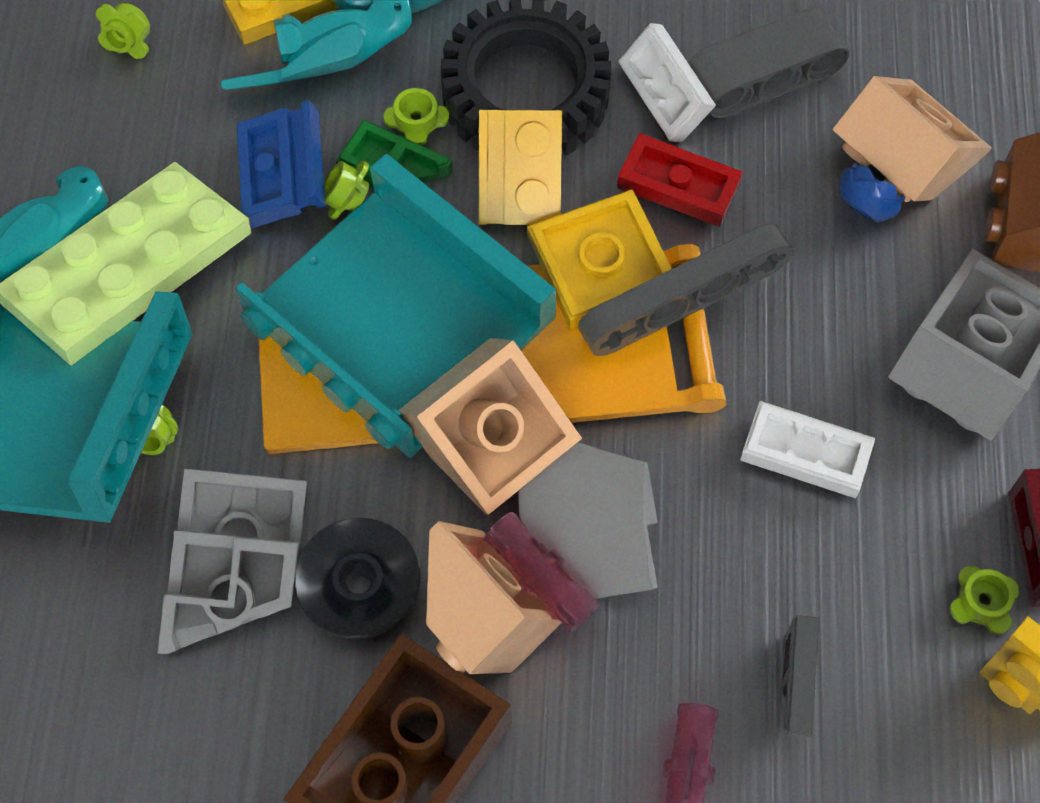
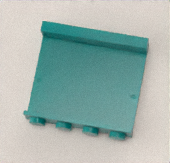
(396, 302)
(82, 426)

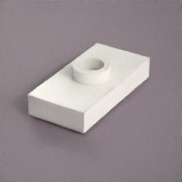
(666, 83)
(808, 449)

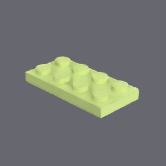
(117, 261)

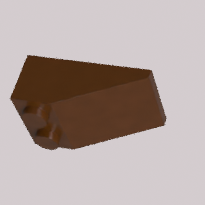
(407, 735)

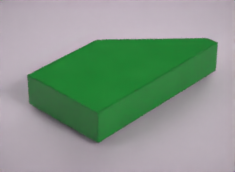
(373, 142)

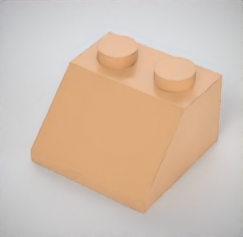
(908, 138)
(490, 423)
(478, 604)

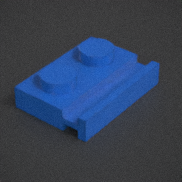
(280, 164)

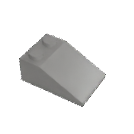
(976, 346)

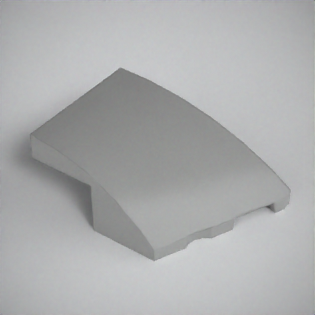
(596, 517)
(230, 554)

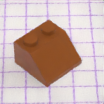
(1016, 220)

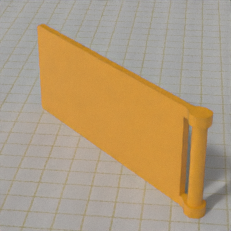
(585, 386)

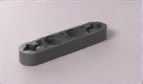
(685, 289)

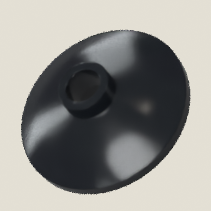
(351, 551)

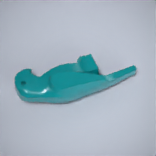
(330, 42)
(47, 220)

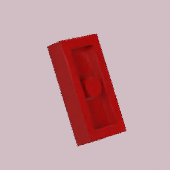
(679, 179)

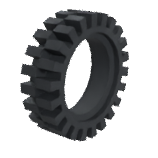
(525, 27)

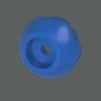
(869, 195)

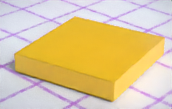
(597, 253)

